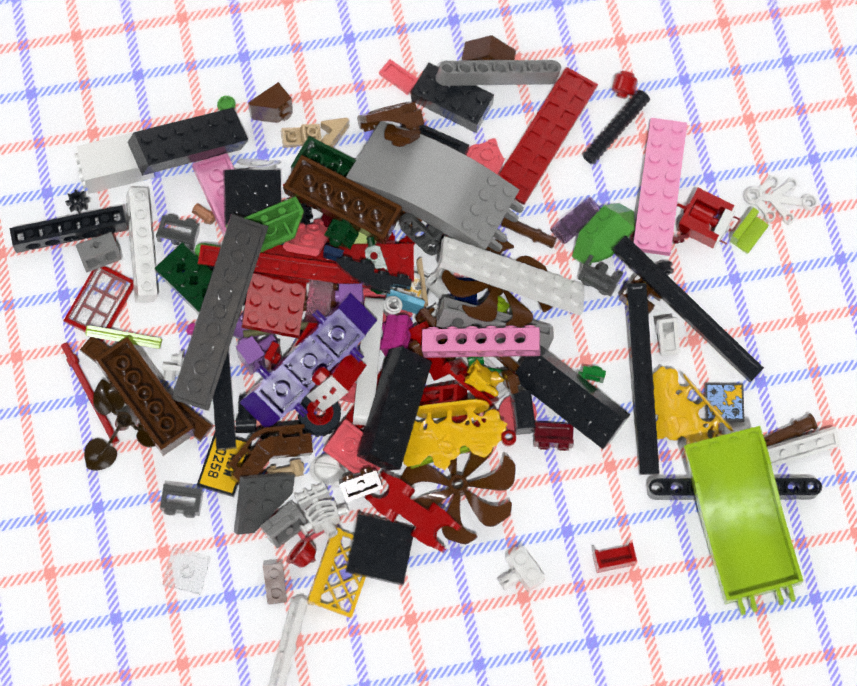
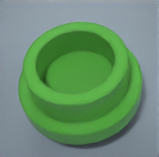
(226, 102)

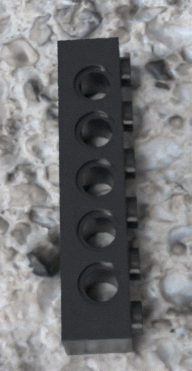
(68, 229)

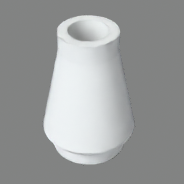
(392, 305)

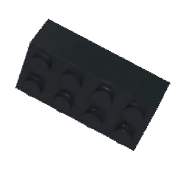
(460, 104)

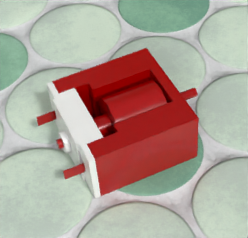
(702, 213)
(337, 384)

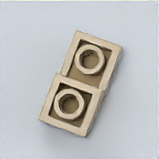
(297, 136)

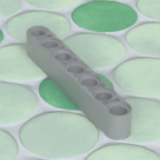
(498, 72)

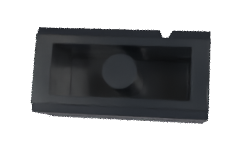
(523, 412)

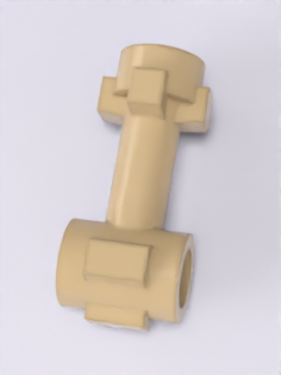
(295, 467)

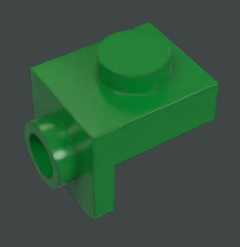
(593, 373)

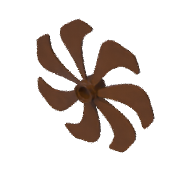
(488, 309)
(486, 514)

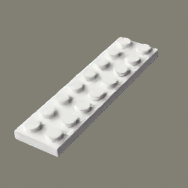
(511, 275)

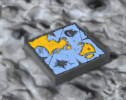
(727, 399)

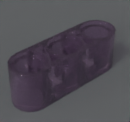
(575, 220)

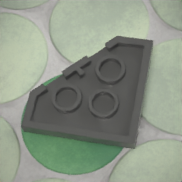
(259, 498)

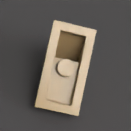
(336, 129)

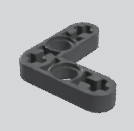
(427, 239)

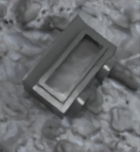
(178, 230)
(598, 279)
(181, 500)

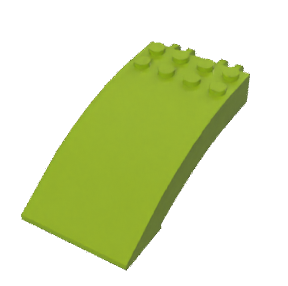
(743, 517)

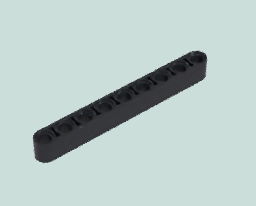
(687, 494)

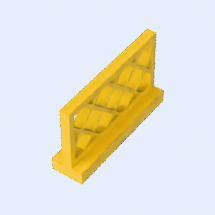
(323, 573)

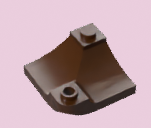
(401, 113)

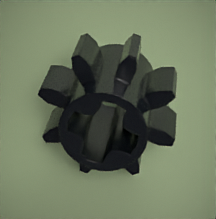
(77, 206)

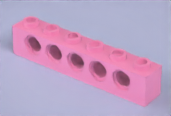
(489, 348)

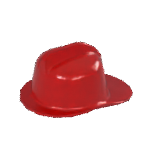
(302, 553)

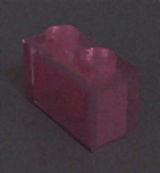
(320, 298)

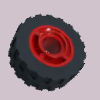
(316, 425)

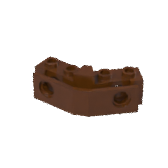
(271, 448)

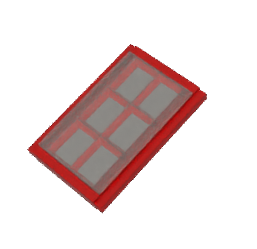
(100, 300)

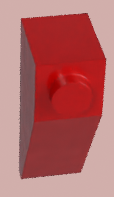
(443, 394)

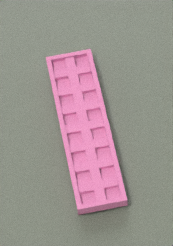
(660, 186)

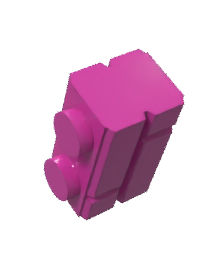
(395, 332)

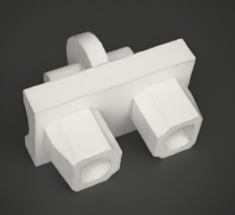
(170, 369)

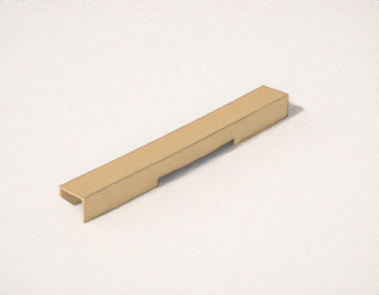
(422, 281)

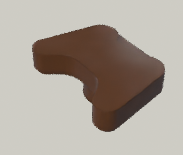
(399, 136)

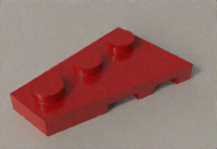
(459, 371)

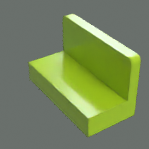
(749, 231)

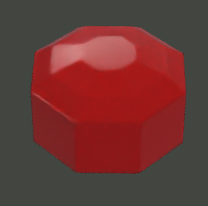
(320, 375)

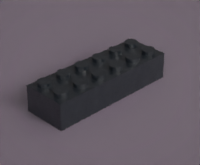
(187, 141)
(572, 397)
(394, 409)

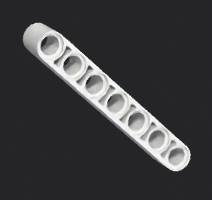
(370, 350)

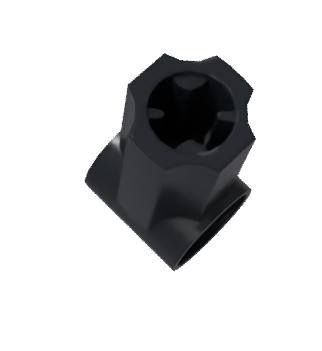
(244, 421)

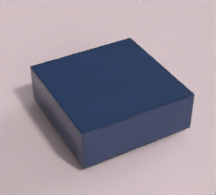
(332, 253)

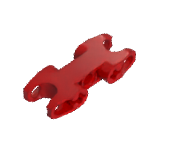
(400, 503)

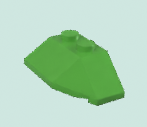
(282, 222)
(604, 232)

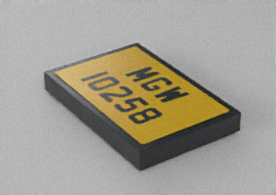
(214, 473)

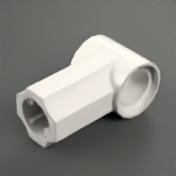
(435, 283)

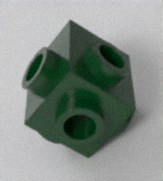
(341, 234)

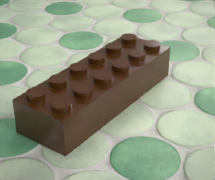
(343, 199)
(145, 396)

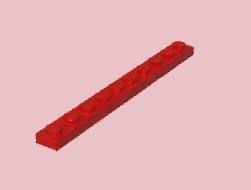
(287, 267)

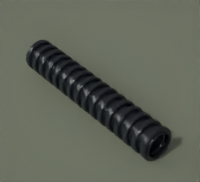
(616, 127)

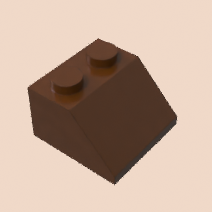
(271, 105)

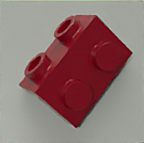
(553, 436)

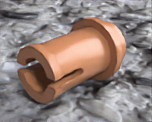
(204, 214)

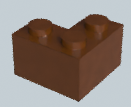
(487, 49)

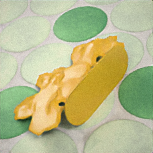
(677, 414)
(446, 438)

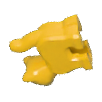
(483, 379)

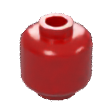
(624, 84)

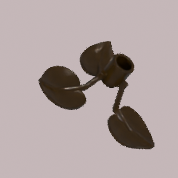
(97, 452)

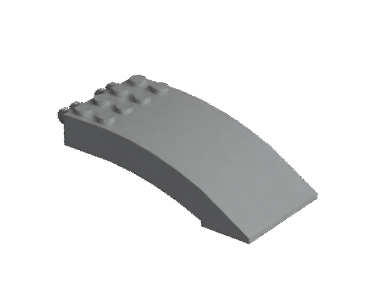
(438, 187)

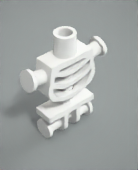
(320, 512)

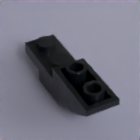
(364, 274)

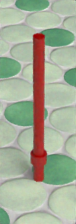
(73, 362)

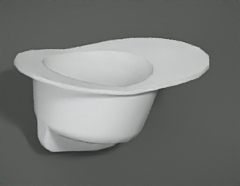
(259, 164)
(328, 470)

